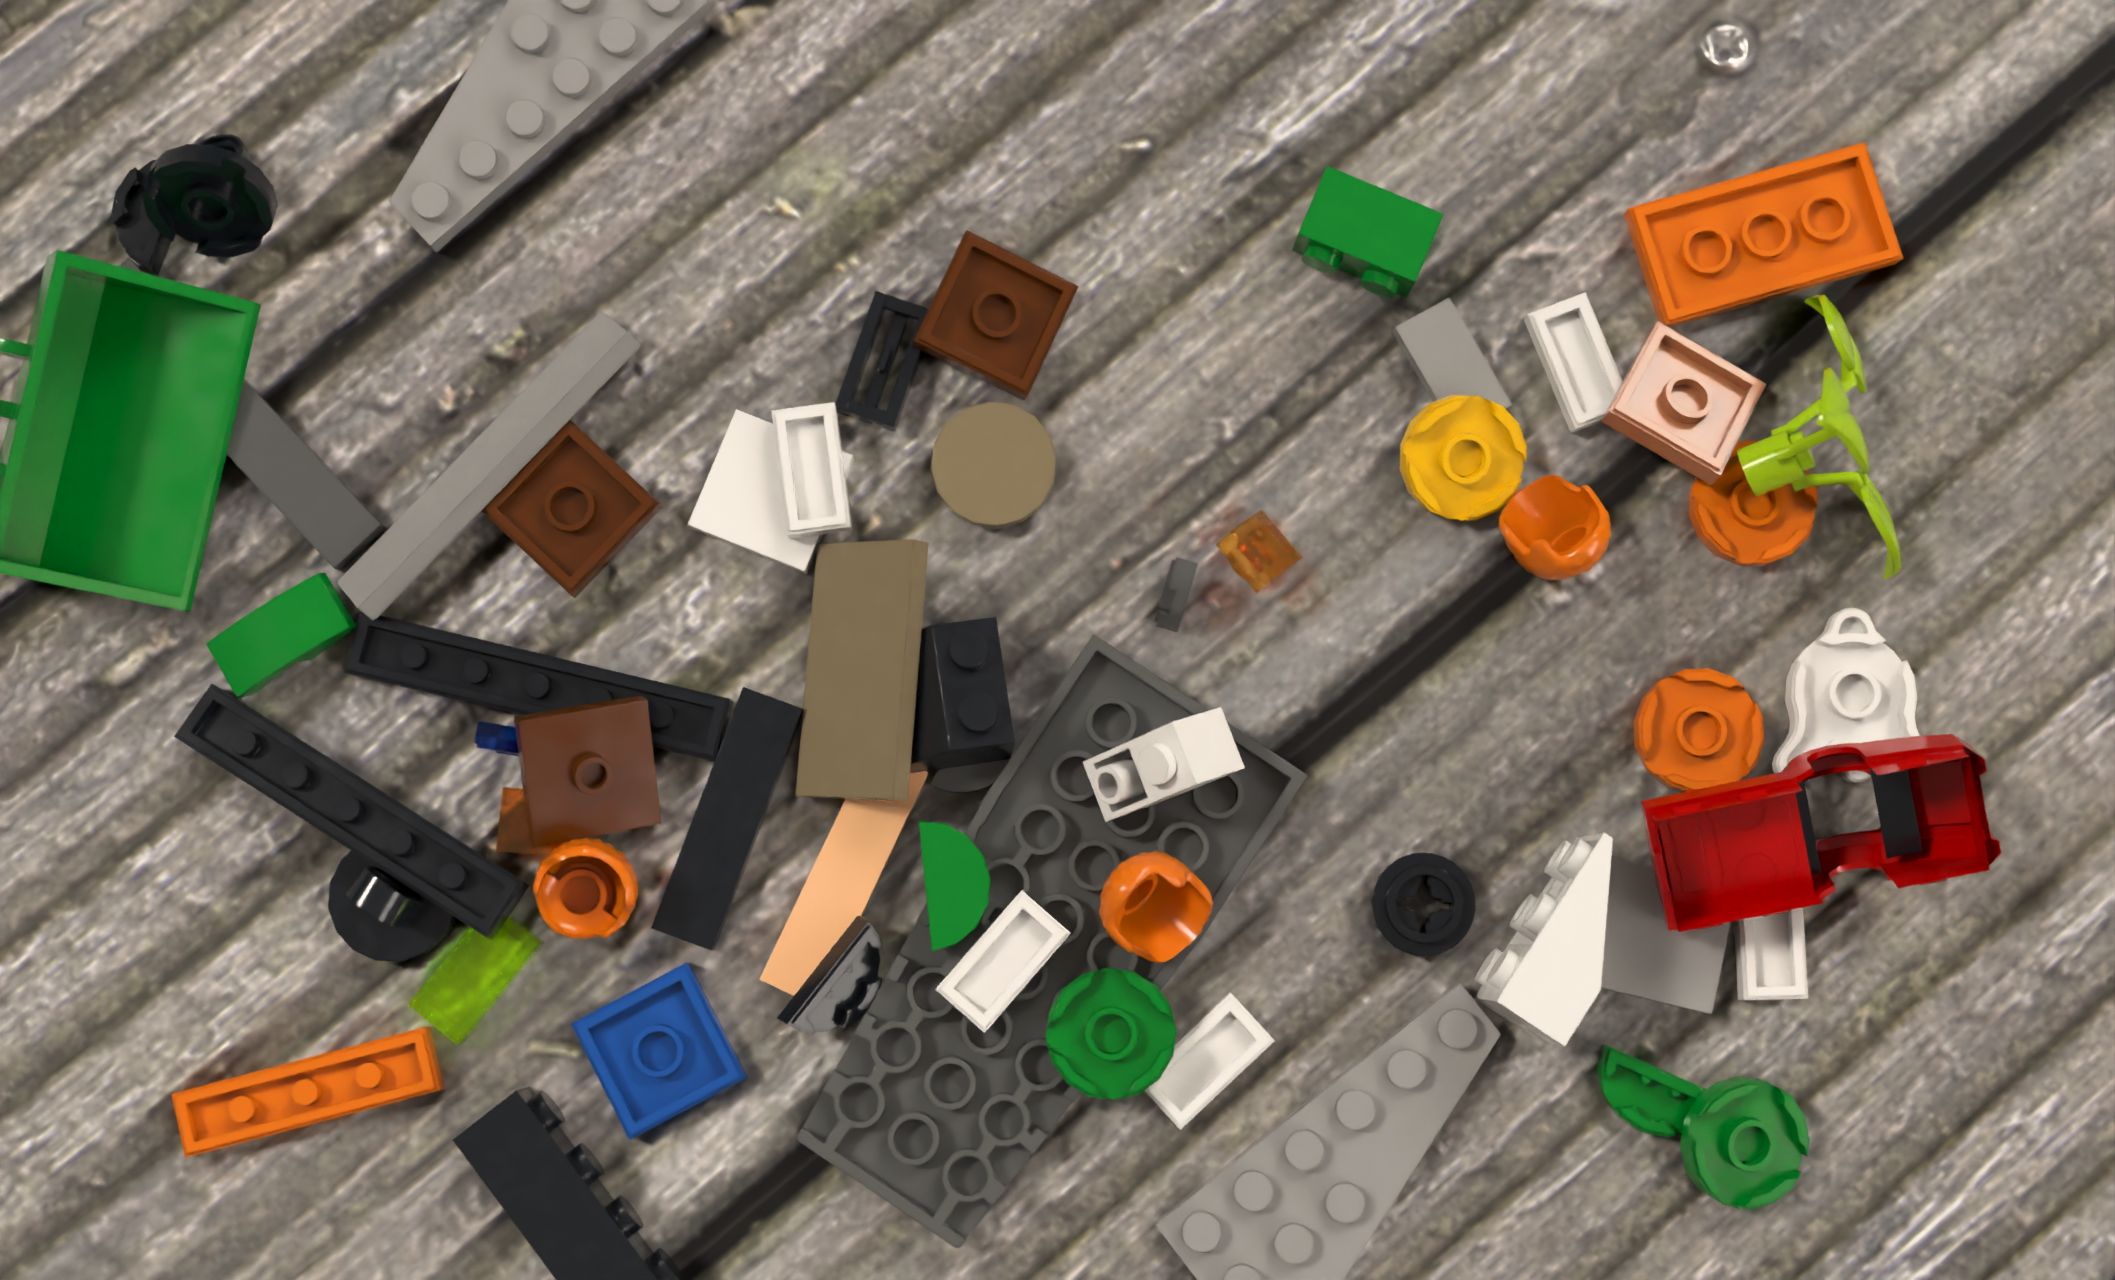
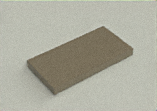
(862, 670)

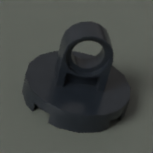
(211, 197)
(382, 914)

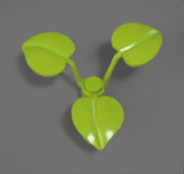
(1787, 455)

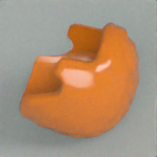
(1555, 528)
(585, 889)
(1154, 906)

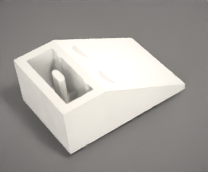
(1557, 953)

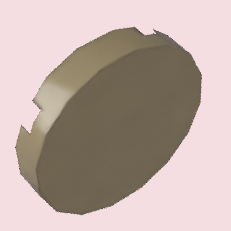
(993, 465)

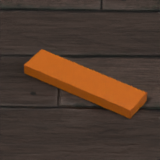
(307, 1091)

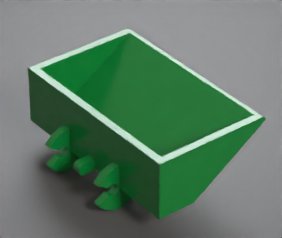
(119, 430)

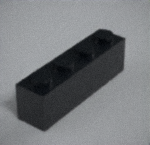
(557, 1194)

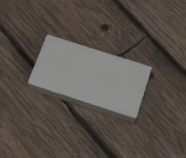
(1447, 355)

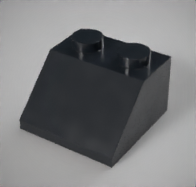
(961, 697)

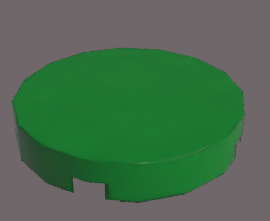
(1111, 1033)
(1744, 1142)

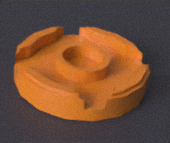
(1750, 527)
(1698, 730)

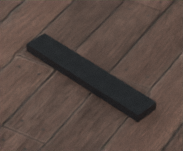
(528, 681)
(352, 811)

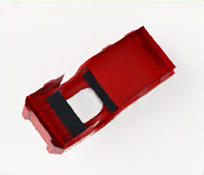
(1753, 844)

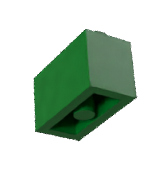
(1366, 234)

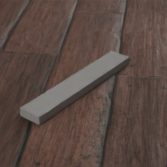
(487, 465)

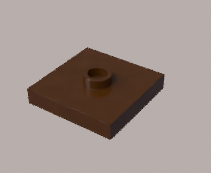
(995, 315)
(572, 509)
(587, 770)

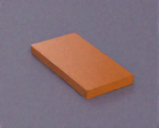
(1763, 235)

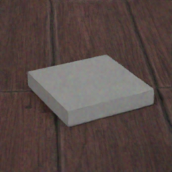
(1647, 957)

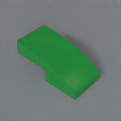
(281, 633)

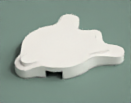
(1847, 691)

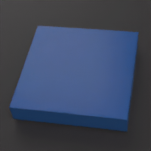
(659, 1050)

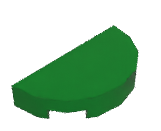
(954, 883)
(1644, 1094)

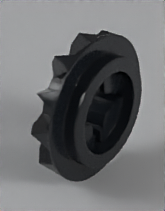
(1444, 882)

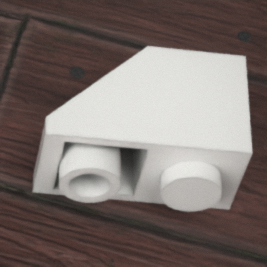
(1163, 763)

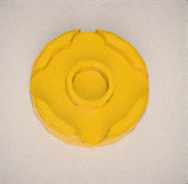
(1463, 457)

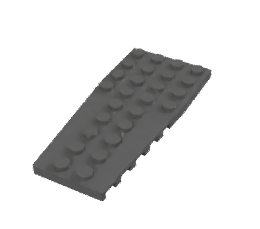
(925, 1097)

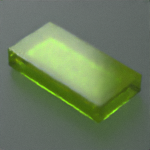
(474, 978)

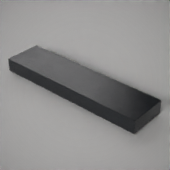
(728, 819)

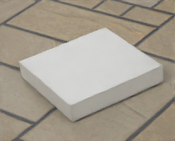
(745, 498)

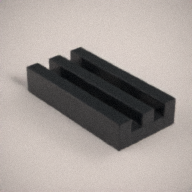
(868, 411)

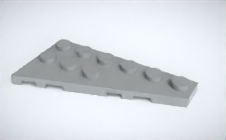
(525, 94)
(1331, 1169)

